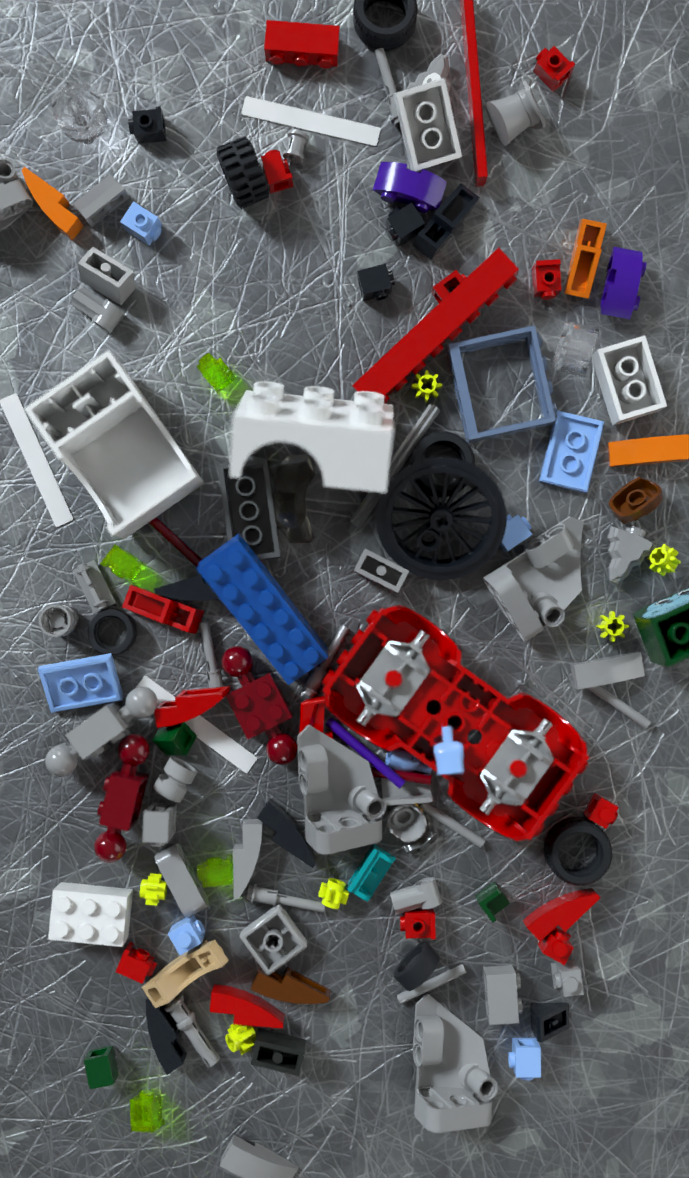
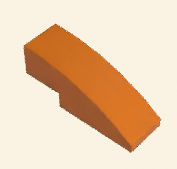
(53, 205)
(585, 258)
(649, 450)

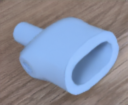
(449, 754)
(405, 761)

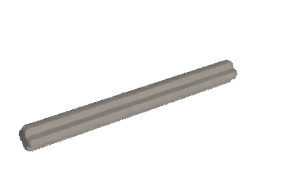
(397, 462)

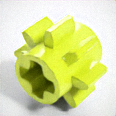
(427, 392)
(664, 560)
(614, 632)
(153, 889)
(333, 893)
(240, 1038)

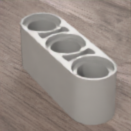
(182, 880)

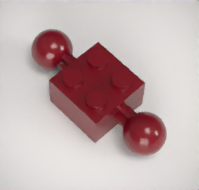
(259, 705)
(123, 798)

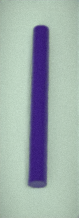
(365, 753)

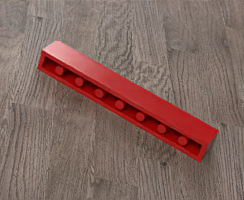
(440, 325)

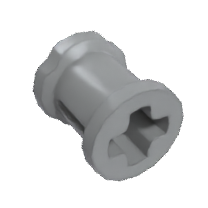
(295, 146)

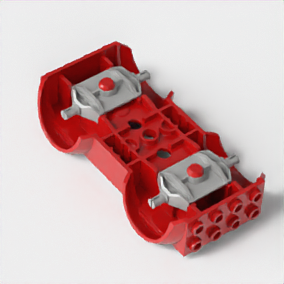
(525, 746)

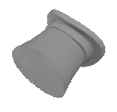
(515, 114)

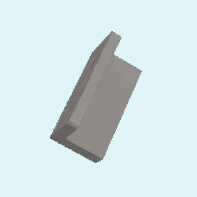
(101, 200)
(408, 794)

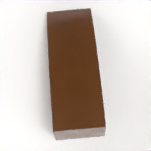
(290, 987)

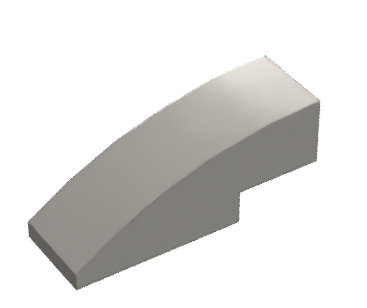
(607, 670)
(246, 854)
(255, 1161)

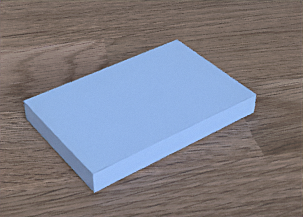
(571, 452)
(80, 683)

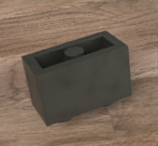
(278, 1052)

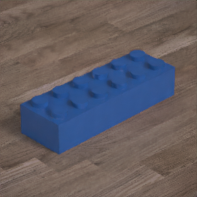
(263, 609)

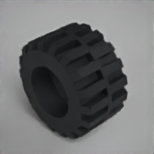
(243, 172)

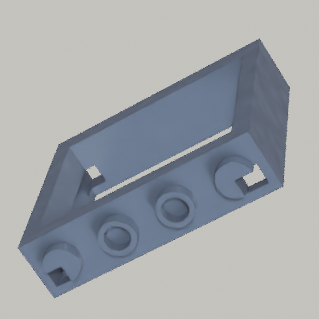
(538, 367)

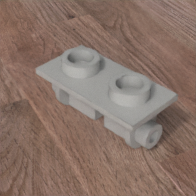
(94, 586)

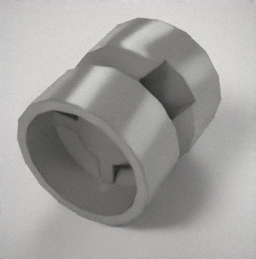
(58, 620)
(174, 781)

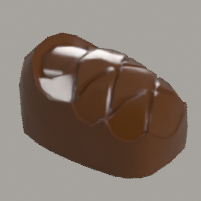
(635, 500)

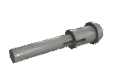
(389, 84)
(319, 672)
(213, 674)
(271, 897)

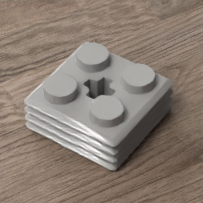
(272, 954)

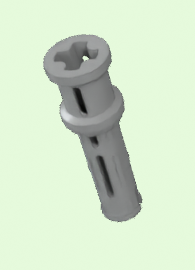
(186, 1021)

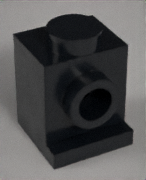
(153, 130)

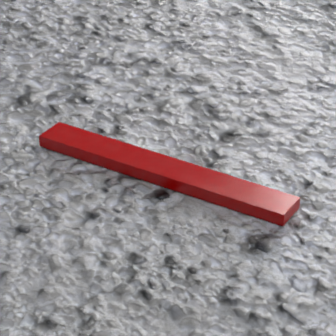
(474, 92)

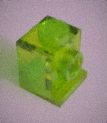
(215, 372)
(122, 563)
(216, 871)
(146, 1111)

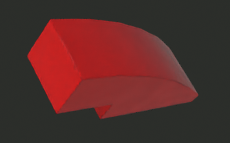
(163, 609)
(188, 705)
(560, 911)
(246, 1007)

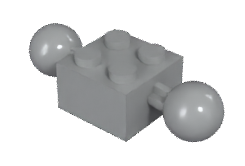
(97, 731)

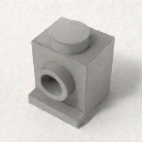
(567, 978)

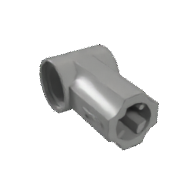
(101, 312)
(422, 895)

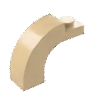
(183, 971)

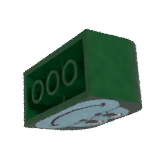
(665, 628)

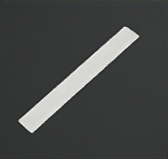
(311, 121)
(36, 460)
(208, 733)

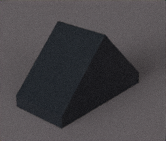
(549, 1019)

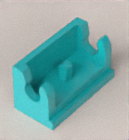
(370, 872)

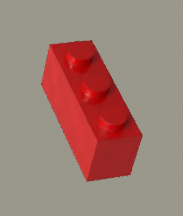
(302, 43)

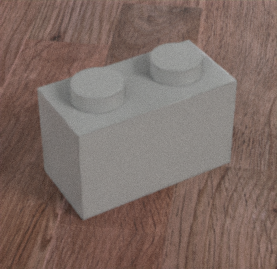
(106, 276)
(381, 571)
(159, 823)
(501, 994)

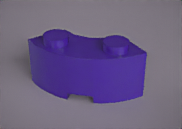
(406, 186)
(622, 283)

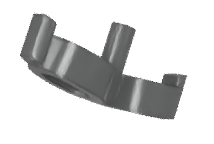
(418, 846)

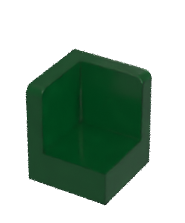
(174, 739)
(492, 900)
(101, 1067)

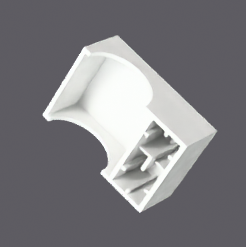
(343, 435)
(114, 445)

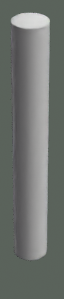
(621, 706)
(452, 824)
(432, 983)

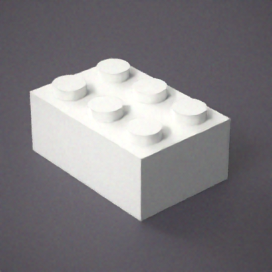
(427, 124)
(628, 380)
(90, 914)

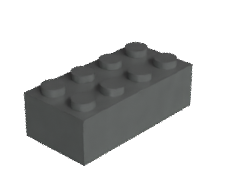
(250, 507)

